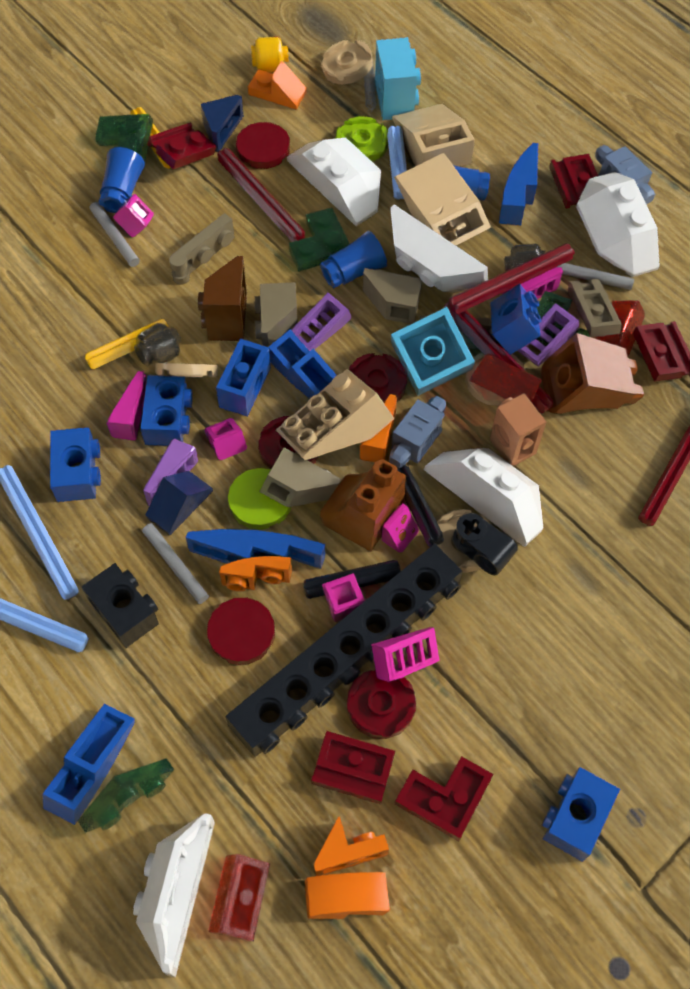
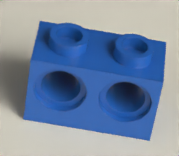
(160, 410)

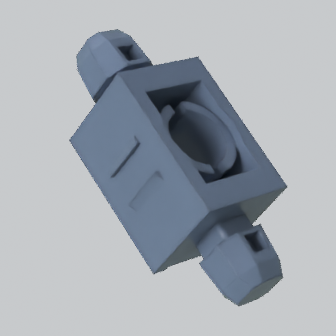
(626, 164)
(417, 431)

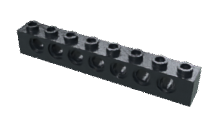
(430, 567)

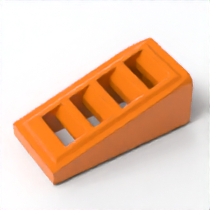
(377, 447)

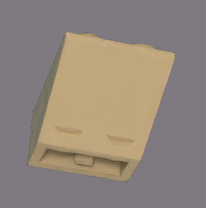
(435, 132)
(442, 200)
(336, 418)

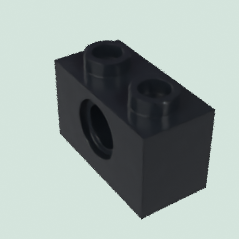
(127, 622)

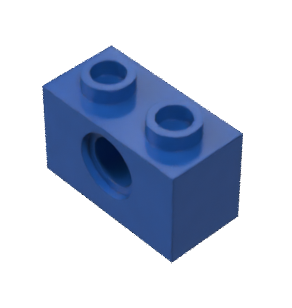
(515, 318)
(243, 377)
(67, 449)
(596, 799)

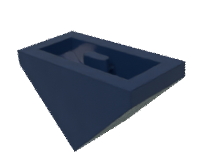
(221, 118)
(176, 500)

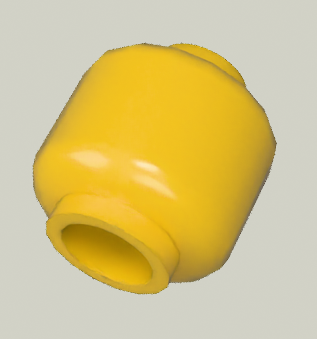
(268, 53)

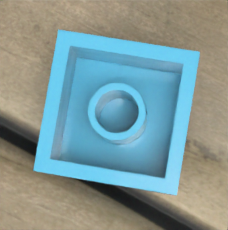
(396, 77)
(432, 351)

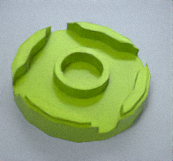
(365, 135)
(251, 506)

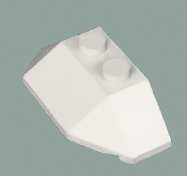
(341, 176)
(620, 223)
(433, 256)
(492, 489)
(171, 890)

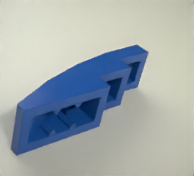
(236, 544)

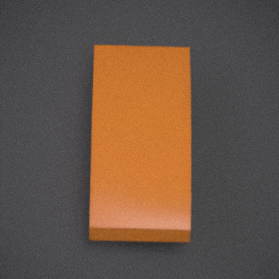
(244, 573)
(346, 894)

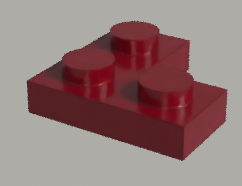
(448, 806)

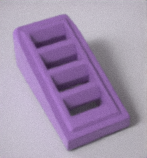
(326, 304)
(563, 318)
(176, 459)

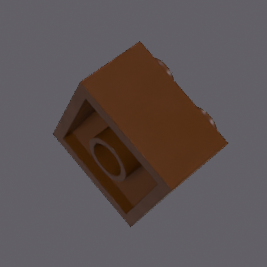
(225, 302)

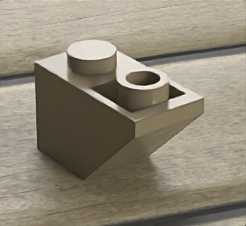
(393, 294)
(277, 311)
(298, 481)

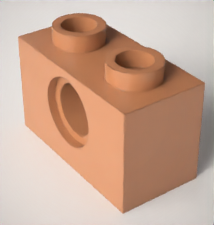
(517, 429)

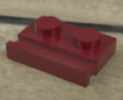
(181, 145)
(572, 177)
(663, 350)
(353, 767)

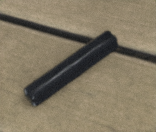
(420, 509)
(364, 575)

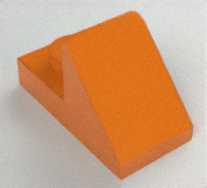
(280, 87)
(339, 855)

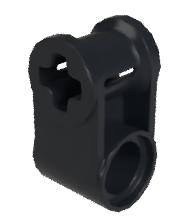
(485, 544)

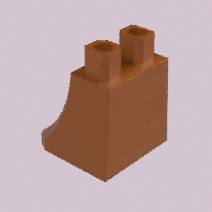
(589, 376)
(365, 503)

